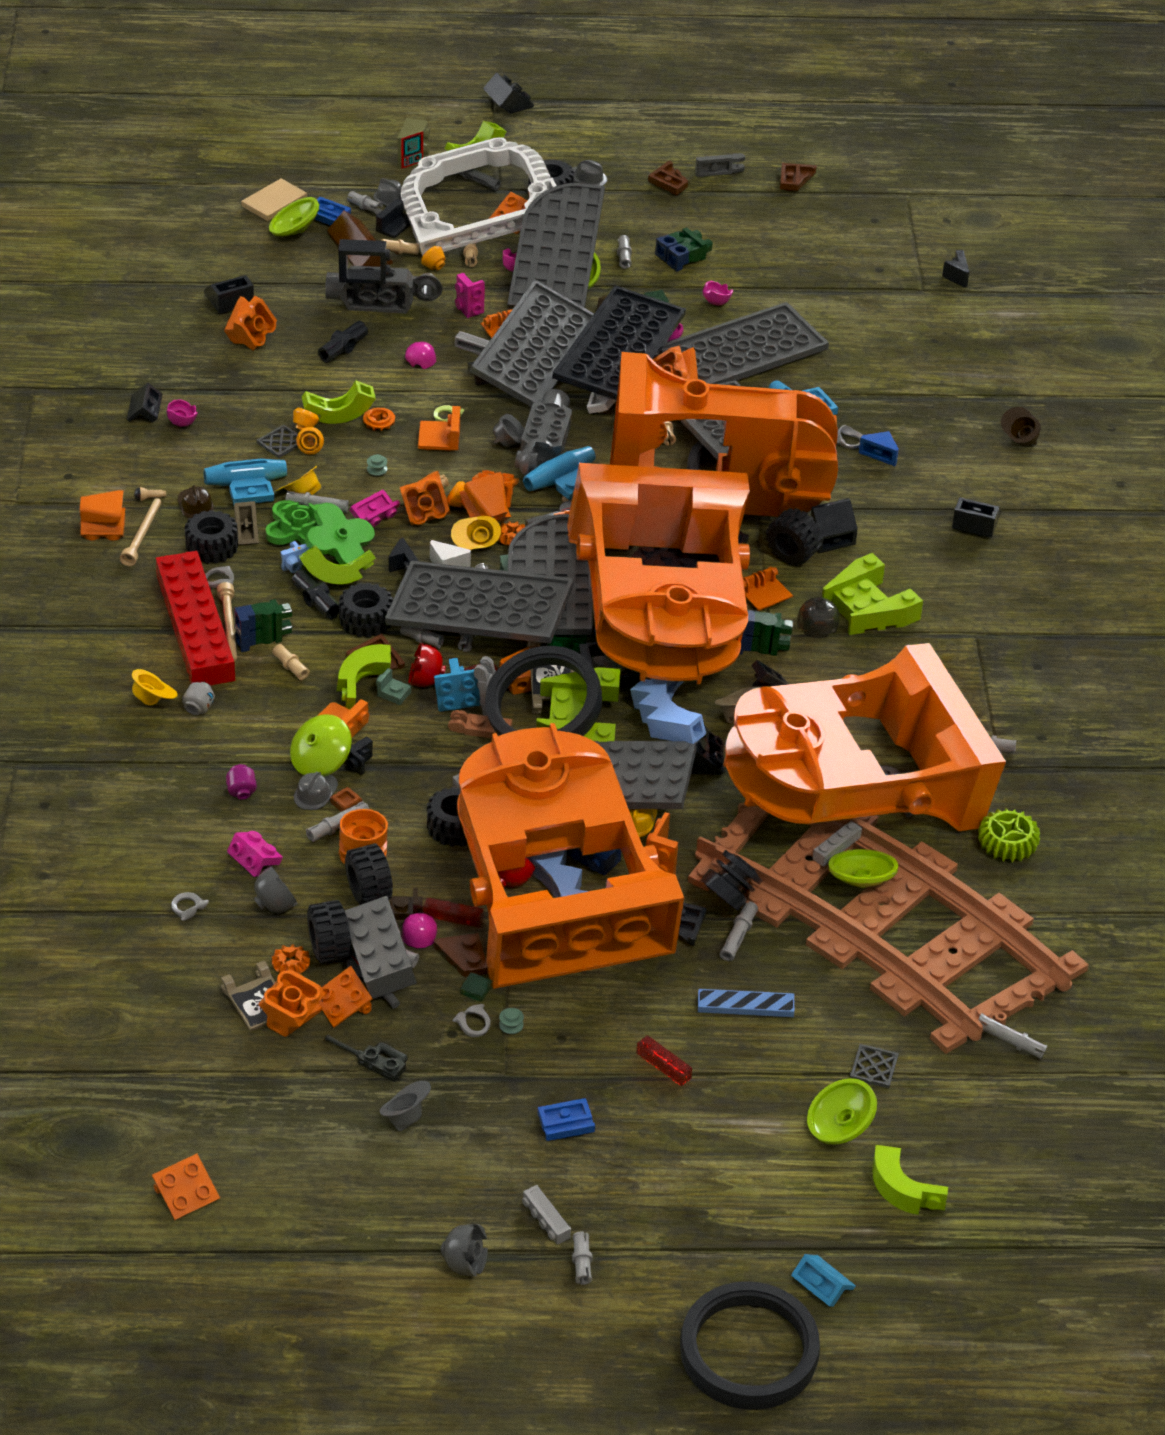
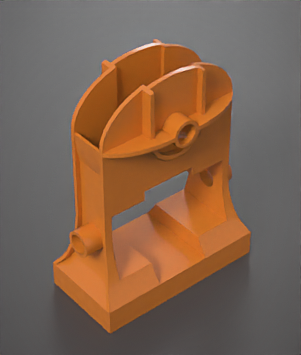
(772, 434)
(663, 617)
(806, 768)
(548, 795)

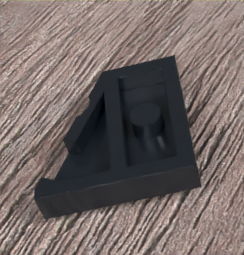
(691, 922)

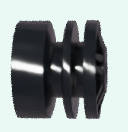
(732, 880)

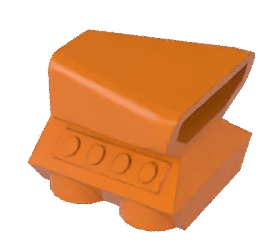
(250, 323)
(678, 362)
(486, 498)
(425, 499)
(102, 516)
(291, 1002)

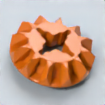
(372, 416)
(505, 537)
(299, 965)

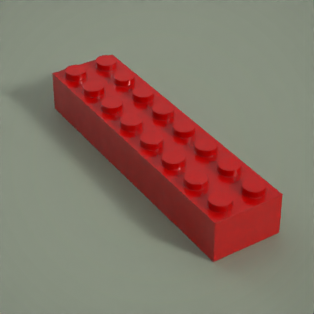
(195, 618)

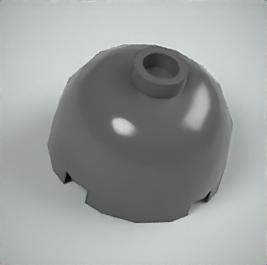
(273, 892)
(465, 1250)

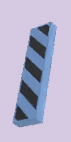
(745, 1002)

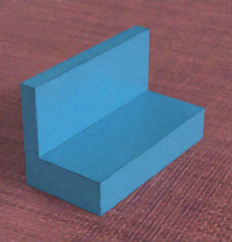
(821, 1279)

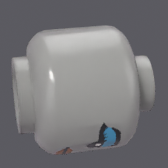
(198, 698)

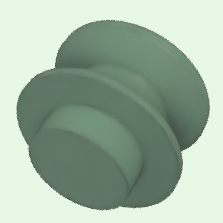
(377, 465)
(511, 1020)

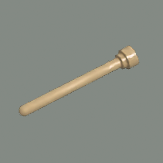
(129, 555)
(226, 592)

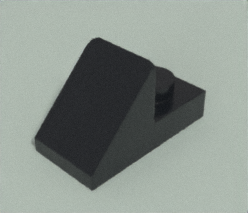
(957, 269)
(401, 556)
(767, 676)

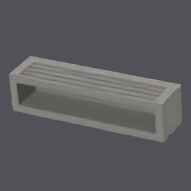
(470, 342)
(837, 843)
(546, 1214)

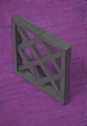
(276, 433)
(870, 1079)

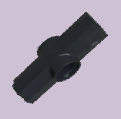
(343, 341)
(316, 594)

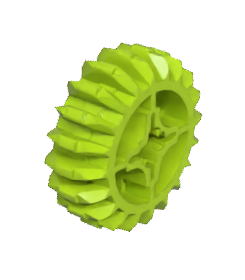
(1009, 835)

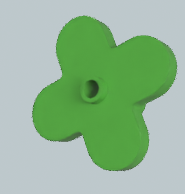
(290, 522)
(338, 535)

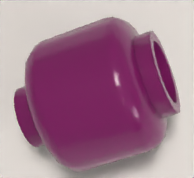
(241, 781)

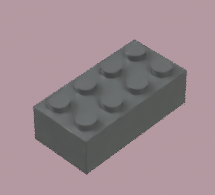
(379, 947)

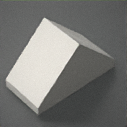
(449, 554)

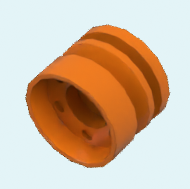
(360, 829)

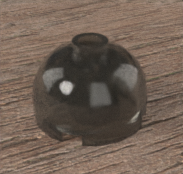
(818, 617)

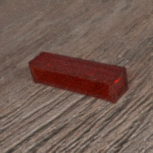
(454, 912)
(664, 1060)

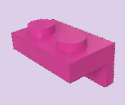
(469, 296)
(375, 508)
(253, 852)

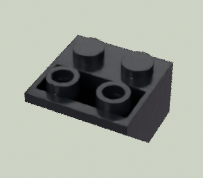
(508, 94)
(226, 293)
(976, 517)
(837, 524)
(709, 755)

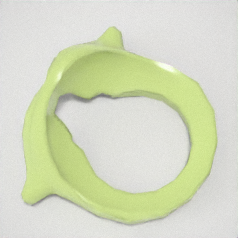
(444, 408)

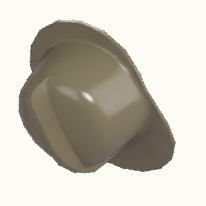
(729, 703)

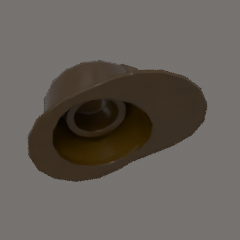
(1021, 426)
(194, 501)

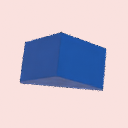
(879, 447)

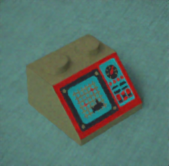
(413, 142)

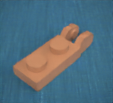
(472, 724)

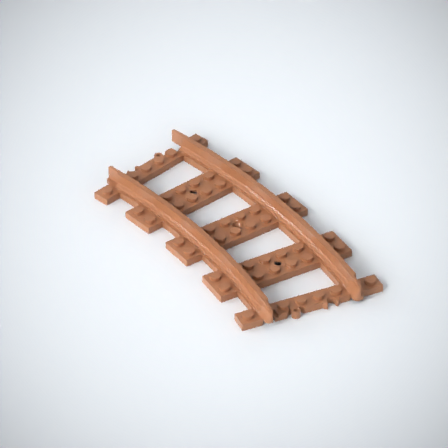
(862, 922)

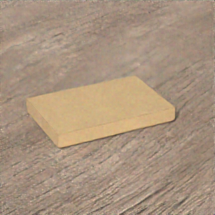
(272, 199)

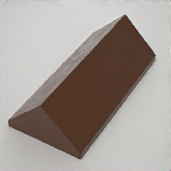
(351, 228)

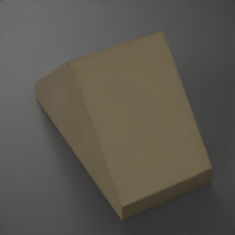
(246, 522)

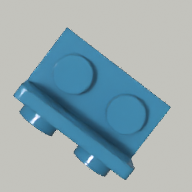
(456, 688)

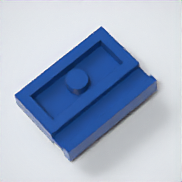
(329, 210)
(566, 1119)

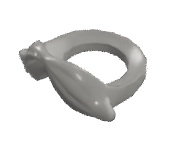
(850, 432)
(227, 570)
(189, 913)
(461, 1020)

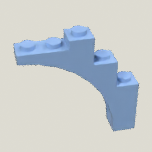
(662, 715)
(555, 875)

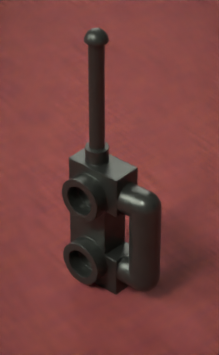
(371, 1058)

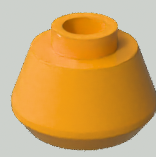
(434, 258)
(304, 418)
(306, 442)
(454, 497)

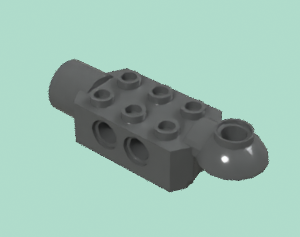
(392, 297)

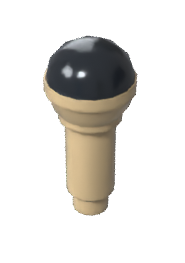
(142, 494)

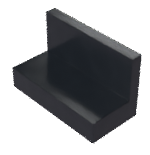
(392, 220)
(145, 402)

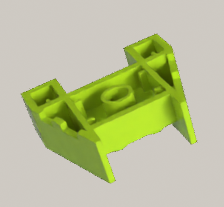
(864, 604)
(569, 696)

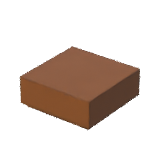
(345, 799)

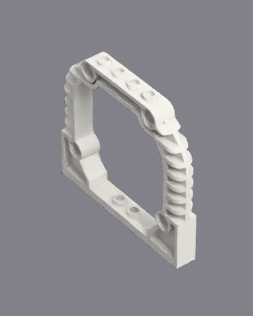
(432, 169)

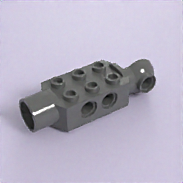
(545, 431)

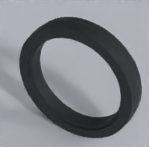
(539, 657)
(740, 1395)

